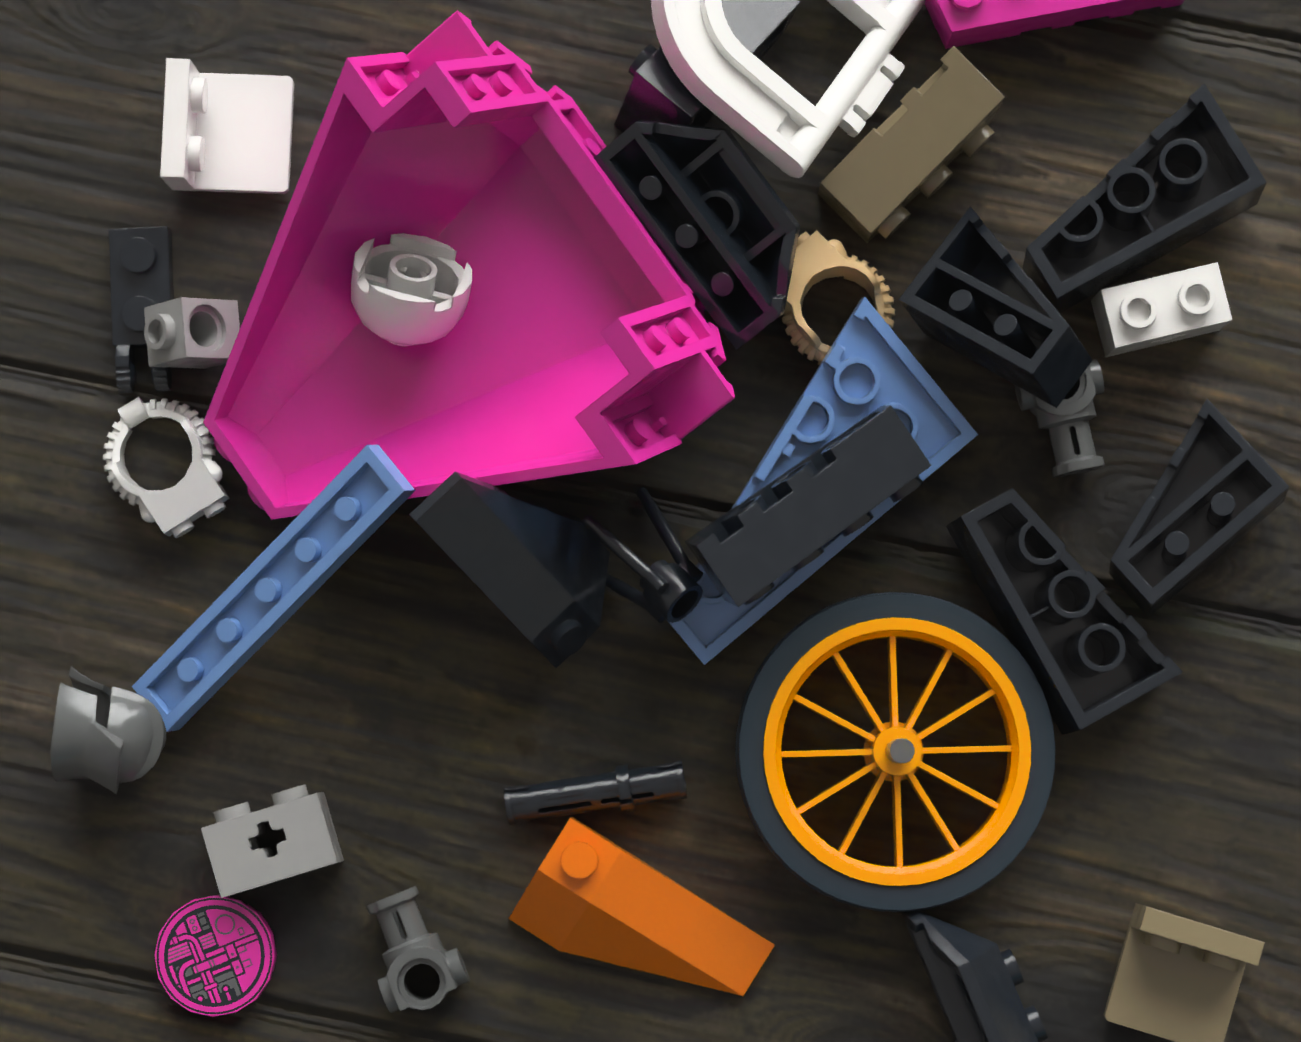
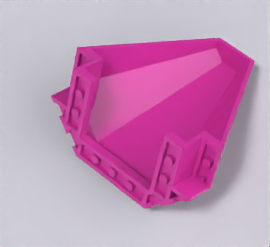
(575, 319)

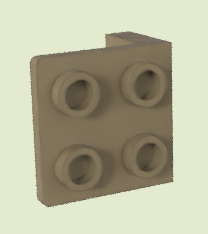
(1178, 977)

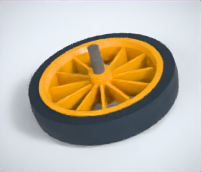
(895, 752)

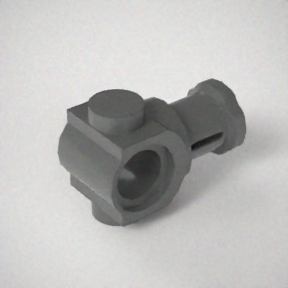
(1069, 423)
(415, 949)

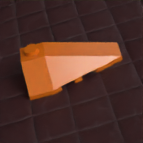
(623, 912)

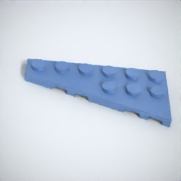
(857, 376)

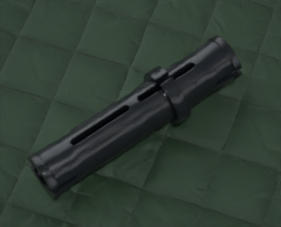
(585, 794)

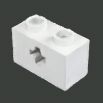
(1161, 309)

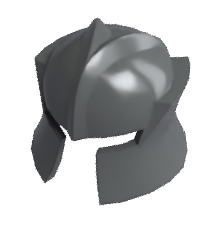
(104, 733)

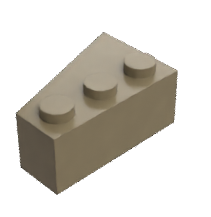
(913, 148)

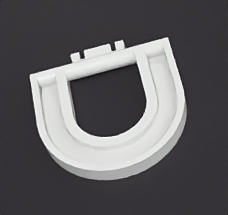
(758, 100)

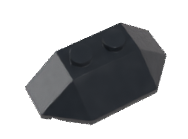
(709, 218)
(973, 983)

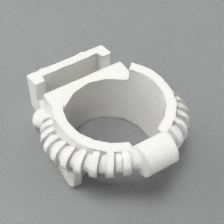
(193, 495)

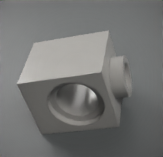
(191, 332)

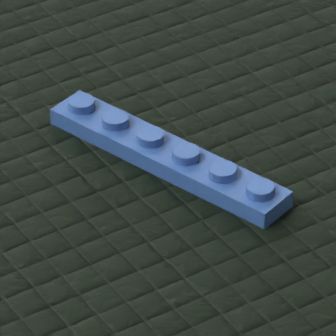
(274, 586)

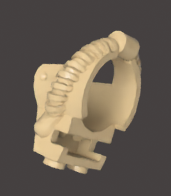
(824, 259)

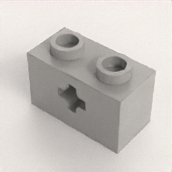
(236, 852)

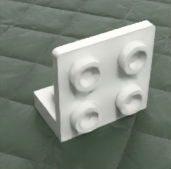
(226, 131)

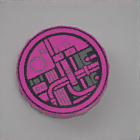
(215, 955)

